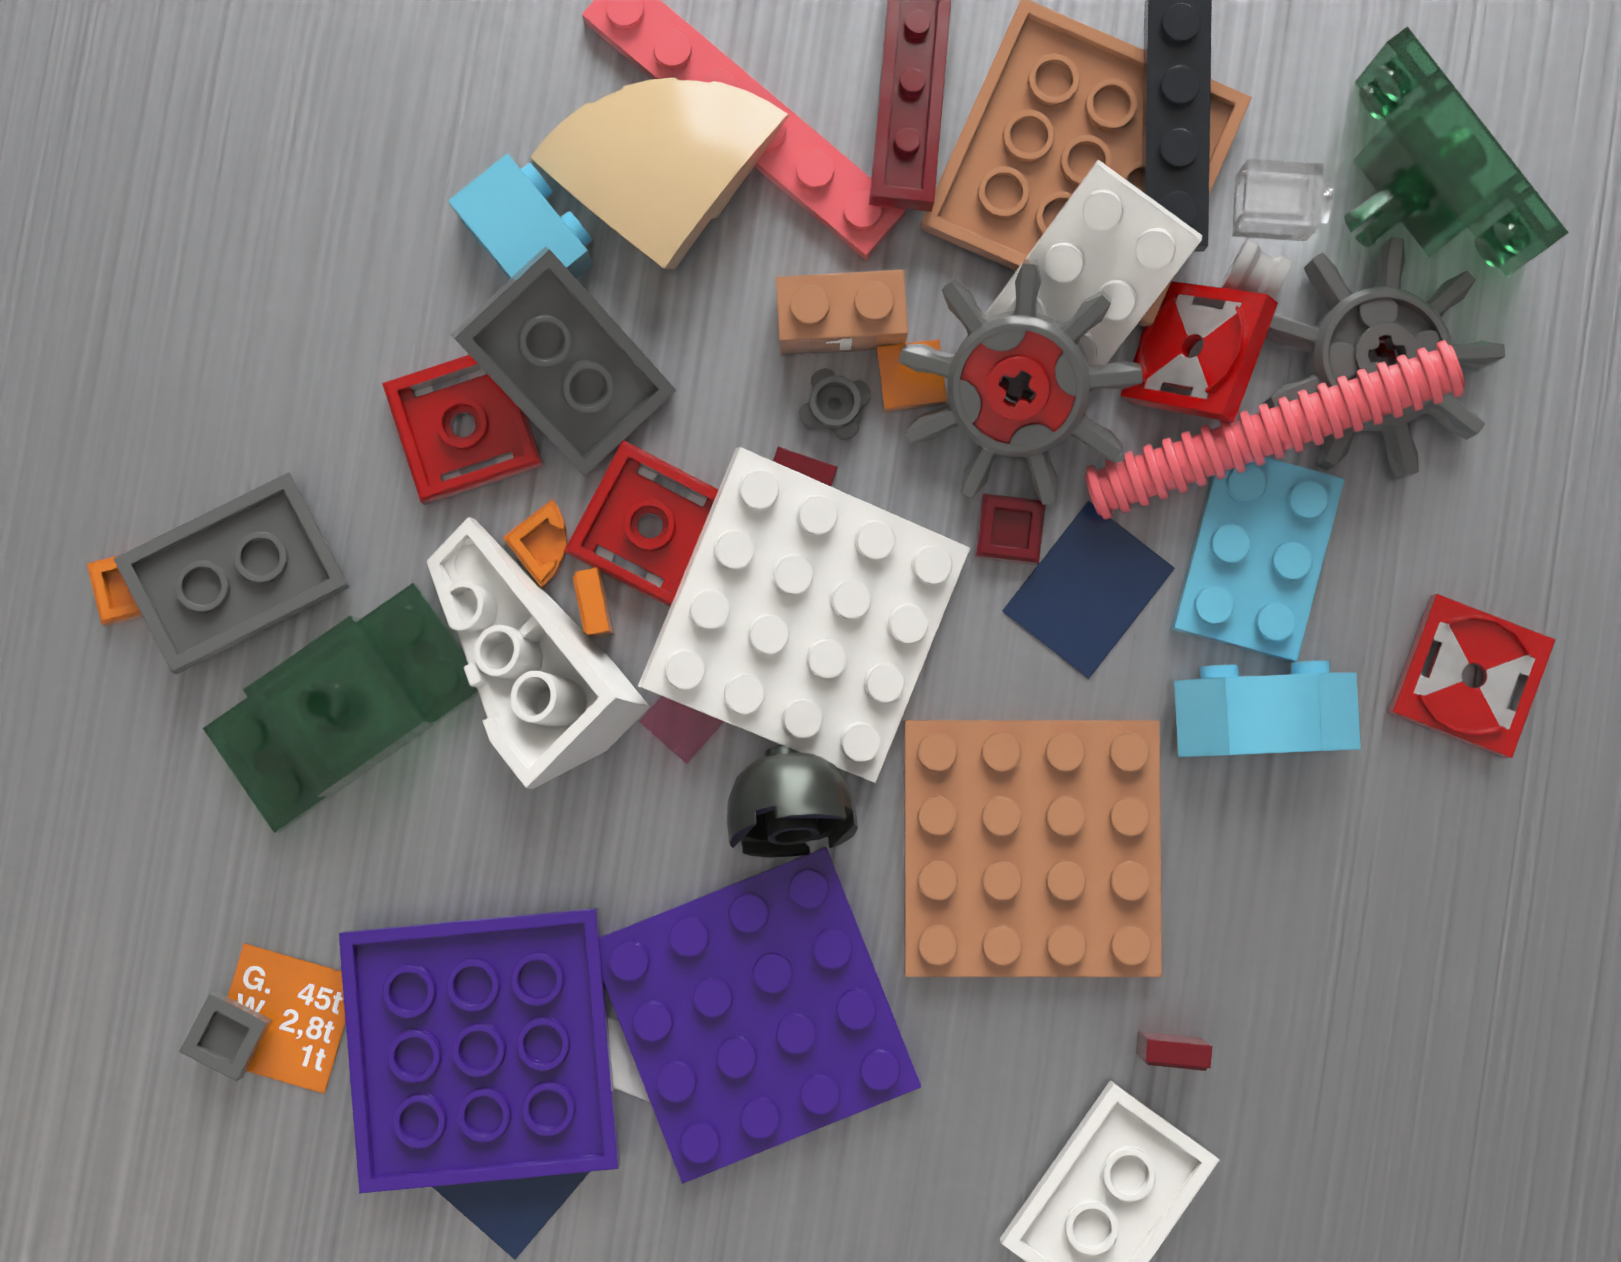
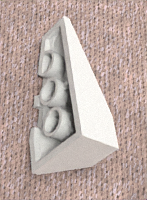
(539, 676)

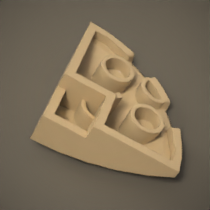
(660, 158)

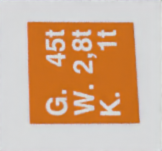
(305, 1012)

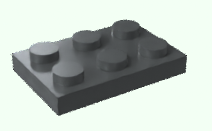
(564, 361)
(231, 573)

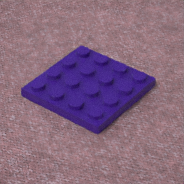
(755, 1015)
(479, 1050)

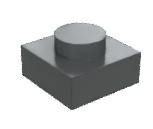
(225, 1035)

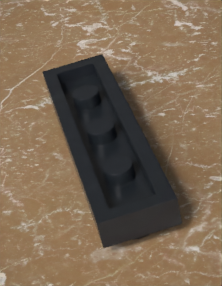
(1178, 109)

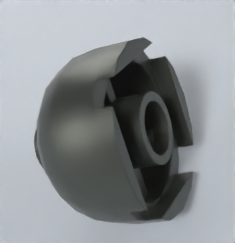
(789, 802)

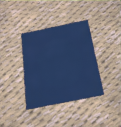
(1088, 590)
(512, 1209)

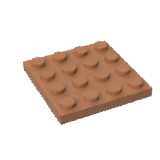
(1038, 127)
(1032, 848)

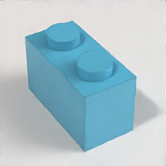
(514, 221)

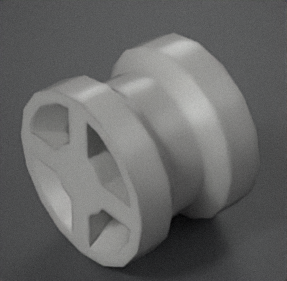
(1256, 270)

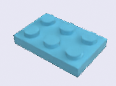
(1258, 557)

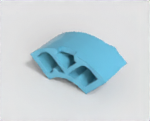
(1267, 713)

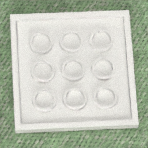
(804, 615)

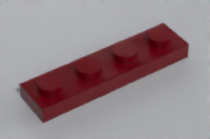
(910, 104)

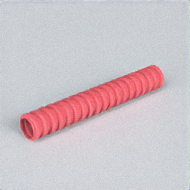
(1276, 429)

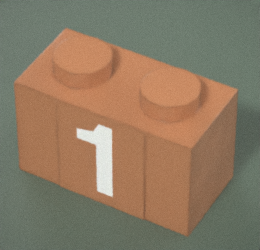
(841, 311)

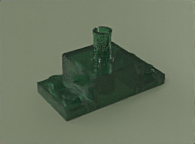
(1442, 166)
(342, 706)

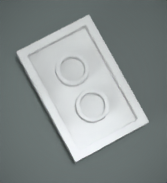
(1110, 242)
(1111, 1187)

